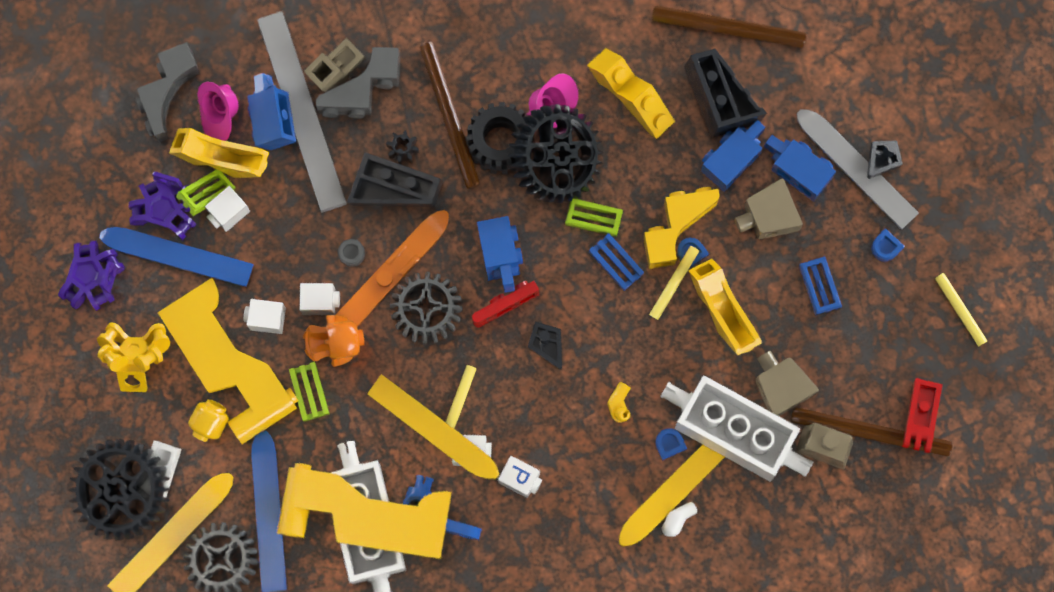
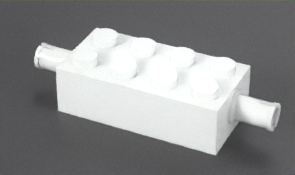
(737, 428)
(365, 562)

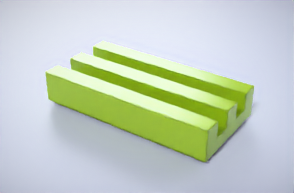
(190, 202)
(593, 227)
(303, 371)

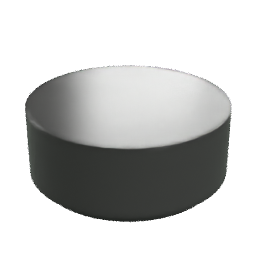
(351, 252)

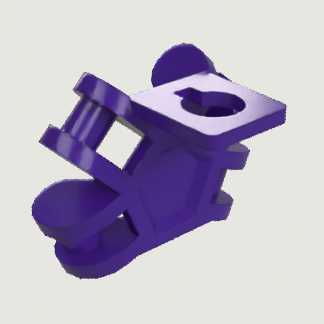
(161, 206)
(88, 273)

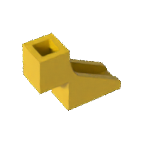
(632, 91)
(225, 156)
(681, 213)
(725, 310)

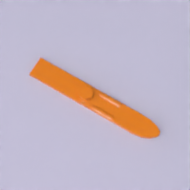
(395, 268)

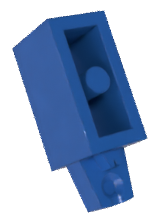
(270, 115)
(733, 156)
(800, 166)
(499, 250)

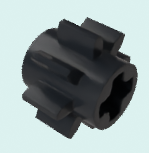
(399, 153)

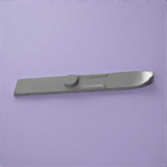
(856, 167)

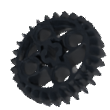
(543, 153)
(108, 489)

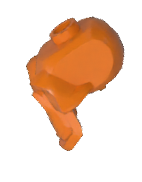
(336, 340)

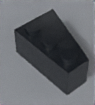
(720, 95)
(392, 184)

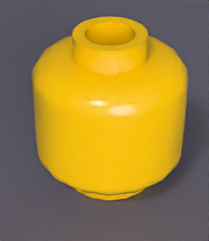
(208, 420)

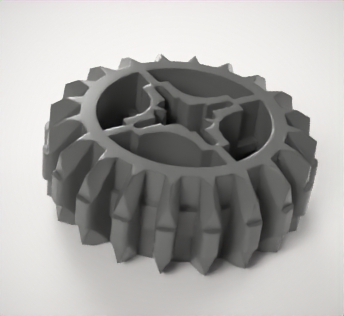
(414, 307)
(229, 550)

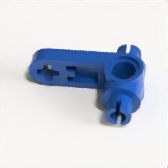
(420, 490)

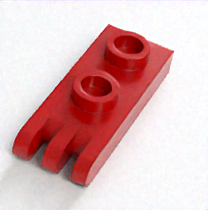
(503, 304)
(922, 414)

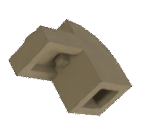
(335, 69)

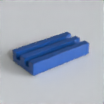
(602, 245)
(810, 289)

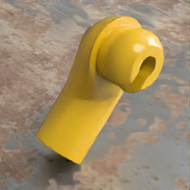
(617, 405)

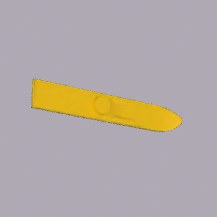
(433, 428)
(669, 495)
(172, 534)

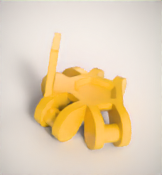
(133, 354)

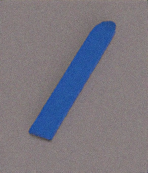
(177, 255)
(268, 513)

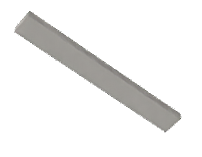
(305, 120)

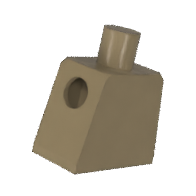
(770, 212)
(783, 384)
(825, 445)

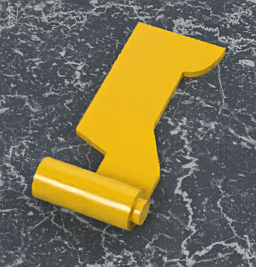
(361, 519)

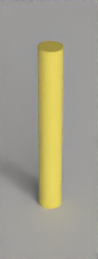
(674, 282)
(961, 309)
(460, 396)

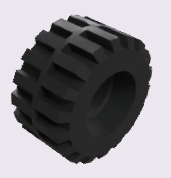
(482, 124)

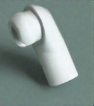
(676, 519)

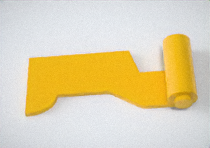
(222, 365)

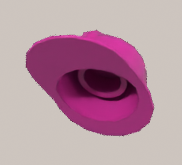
(558, 90)
(217, 109)

